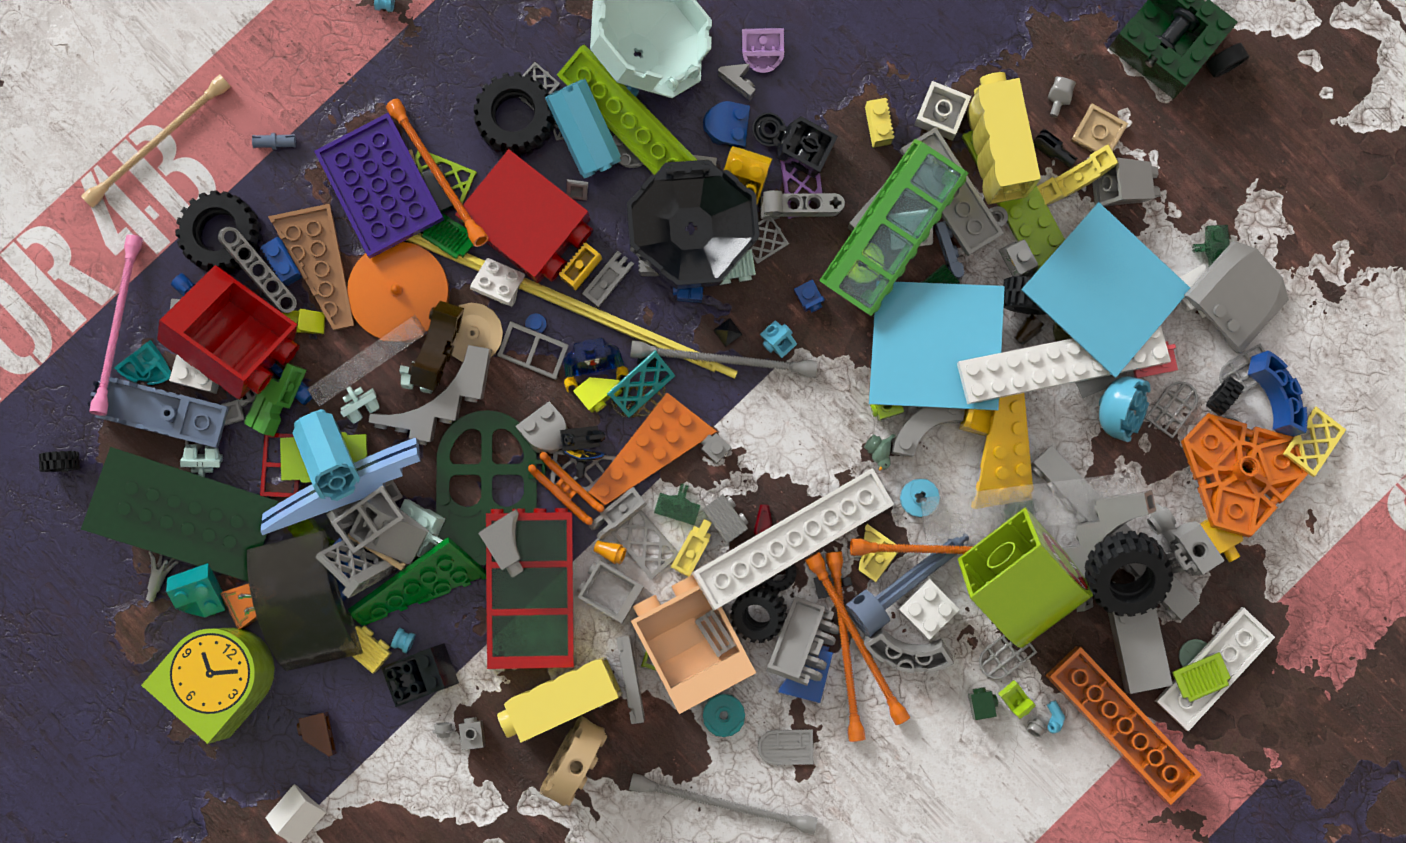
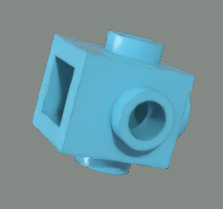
(778, 339)

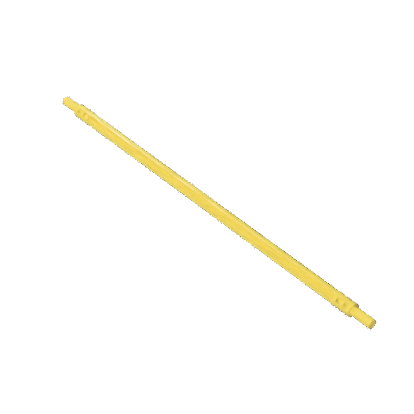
(583, 309)

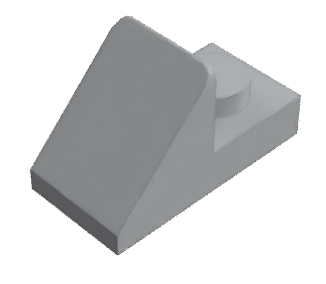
(733, 76)

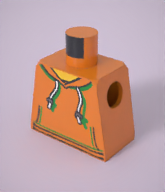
(240, 605)

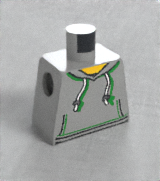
(1019, 259)

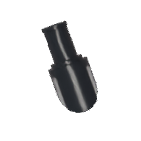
(1053, 148)

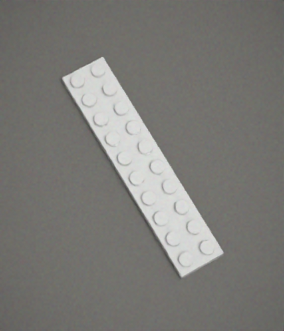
(1045, 368)
(792, 539)

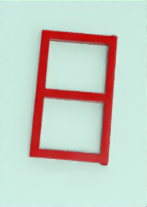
(265, 464)

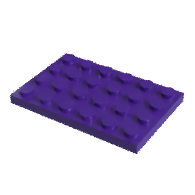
(379, 185)

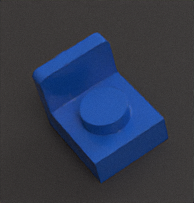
(809, 296)

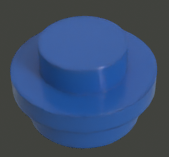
(536, 322)

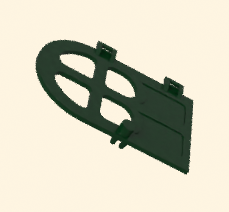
(465, 523)

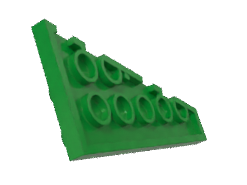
(423, 580)

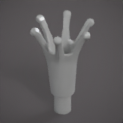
(158, 574)

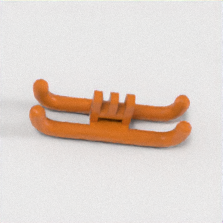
(565, 488)

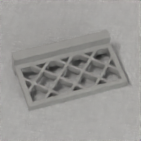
(358, 578)

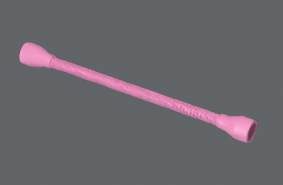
(99, 403)

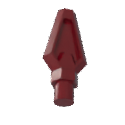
(763, 520)

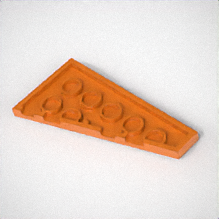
(659, 440)

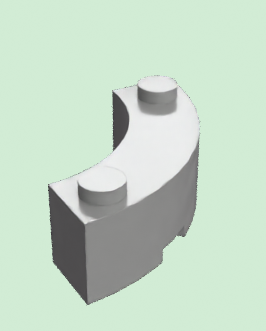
(919, 424)
(907, 656)

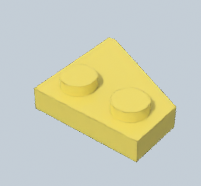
(875, 564)

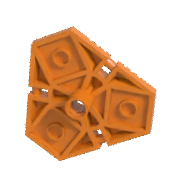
(1234, 497)

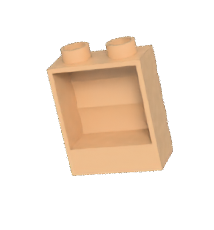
(682, 652)

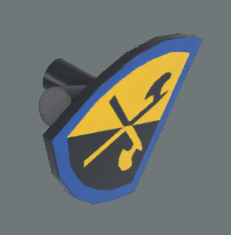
(583, 456)

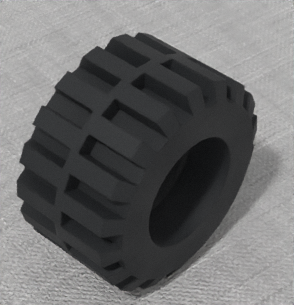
(1016, 299)
(747, 625)

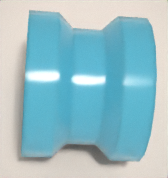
(384, 4)
(403, 640)

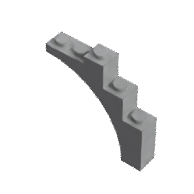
(422, 421)
(1112, 515)

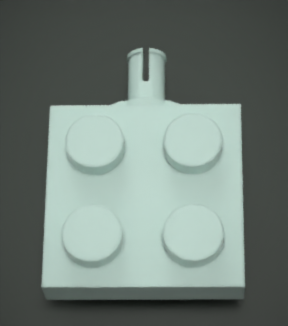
(429, 520)

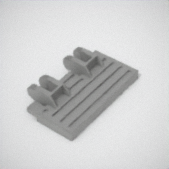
(799, 639)

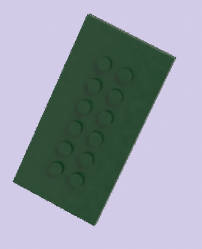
(176, 513)

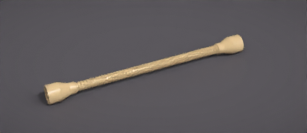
(95, 194)

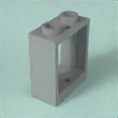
(629, 602)

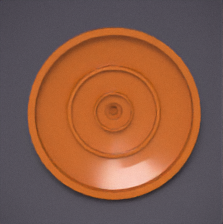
(395, 288)

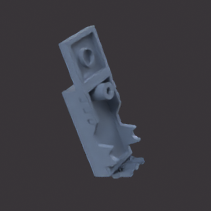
(164, 412)

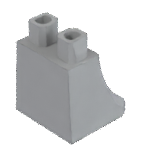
(1127, 183)
(502, 543)

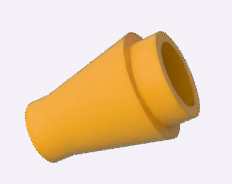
(611, 551)

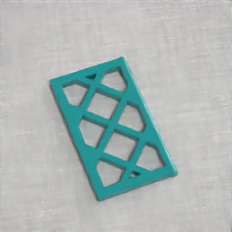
(657, 385)

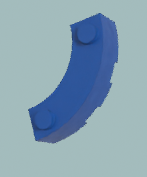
(1283, 393)

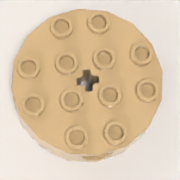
(573, 761)

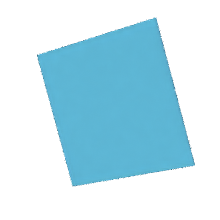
(1106, 289)
(924, 335)

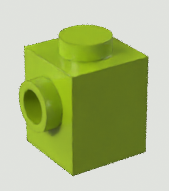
(886, 411)

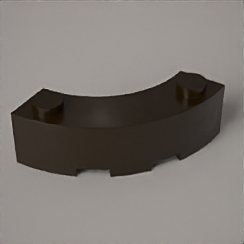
(437, 347)

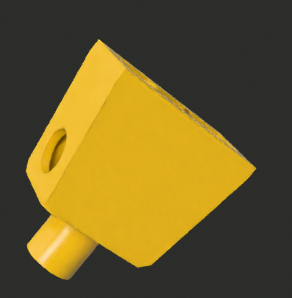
(1223, 541)

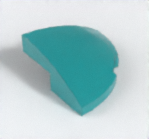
(145, 365)

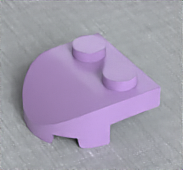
(763, 48)

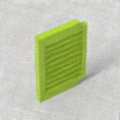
(1202, 677)

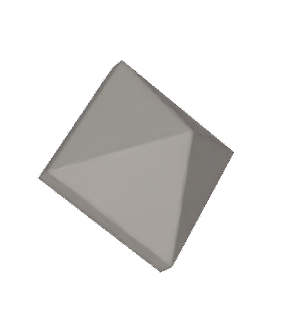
(577, 189)

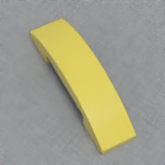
(1079, 176)

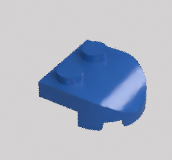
(727, 123)

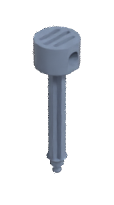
(869, 611)

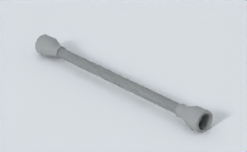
(806, 367)
(804, 823)

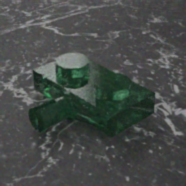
(1215, 242)
(677, 506)

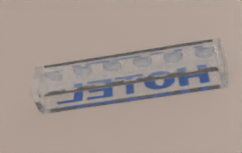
(367, 360)

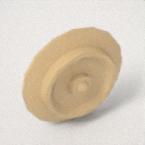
(478, 328)

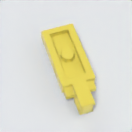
(692, 549)

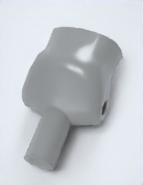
(1061, 94)

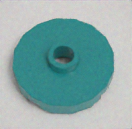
(728, 726)

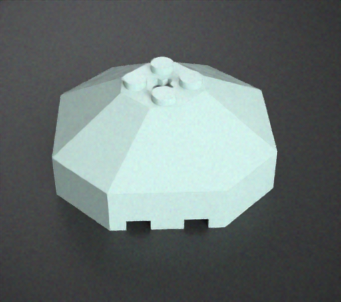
(666, 32)

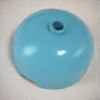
(1116, 403)

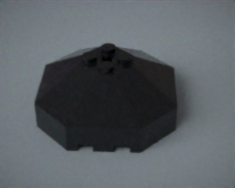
(696, 195)

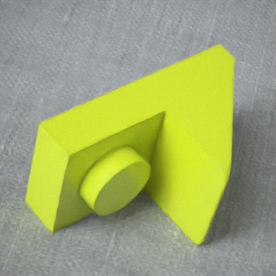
(308, 321)

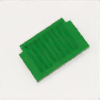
(449, 237)

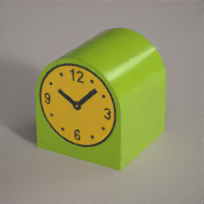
(214, 680)

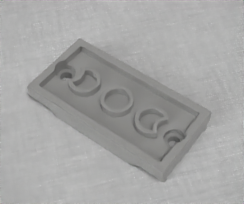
(631, 679)

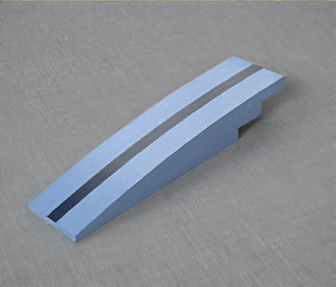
(373, 474)

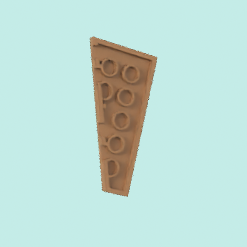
(315, 250)

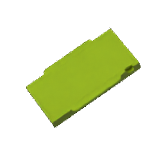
(292, 463)

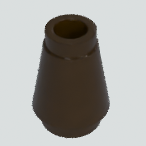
(1029, 329)

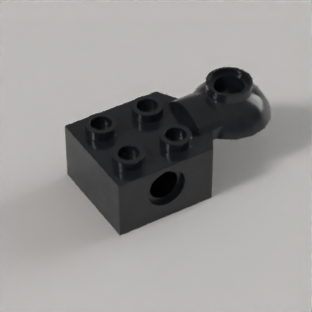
(798, 144)

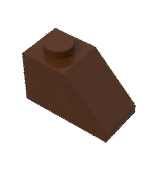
(317, 732)

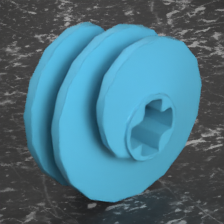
(916, 487)

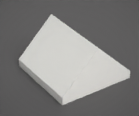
(295, 815)

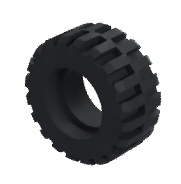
(502, 90)
(200, 213)
(1137, 595)

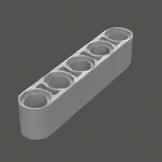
(248, 264)

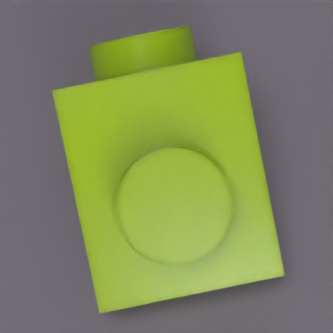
(1016, 699)

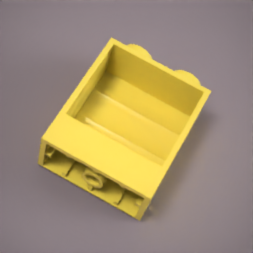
(1002, 139)
(559, 700)

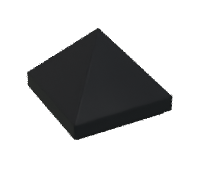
(727, 332)

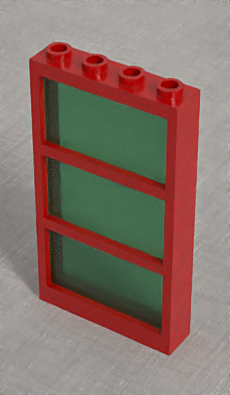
(533, 612)

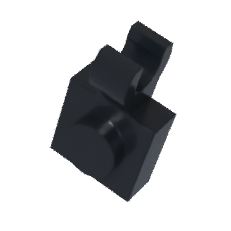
(821, 590)

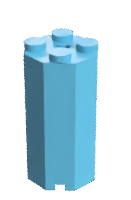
(583, 128)
(325, 455)

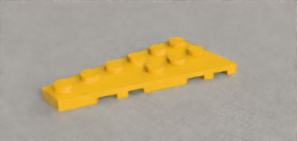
(1006, 447)

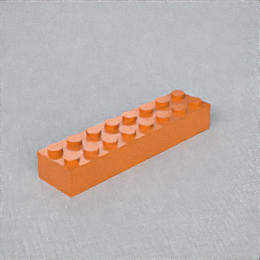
(1123, 725)

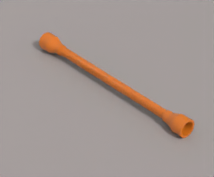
(475, 232)
(861, 547)
(897, 711)
(855, 729)

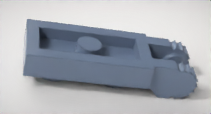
(949, 251)

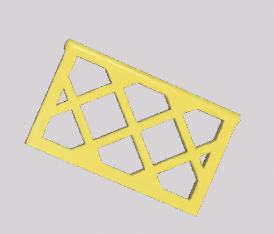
(1331, 442)

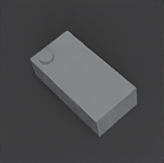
(1140, 651)

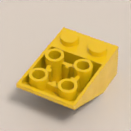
(749, 168)

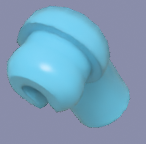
(1057, 718)

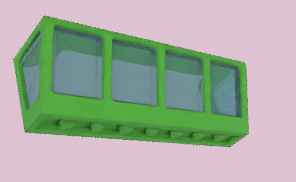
(894, 227)

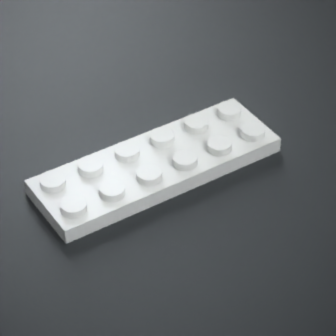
(1239, 646)

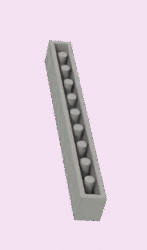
(1053, 468)

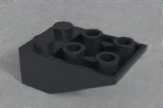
(420, 675)

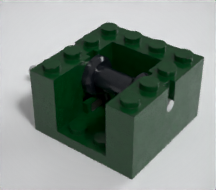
(1163, 49)

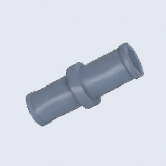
(273, 141)

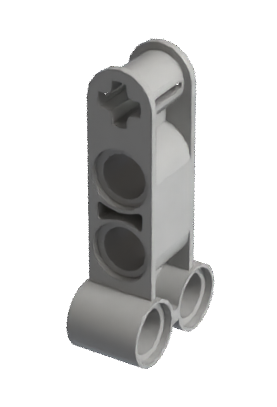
(775, 204)

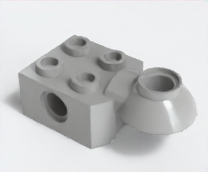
(1186, 537)

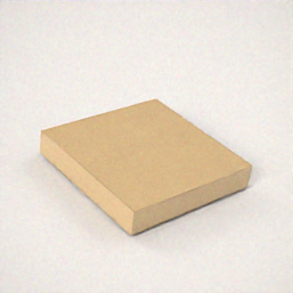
(1098, 129)

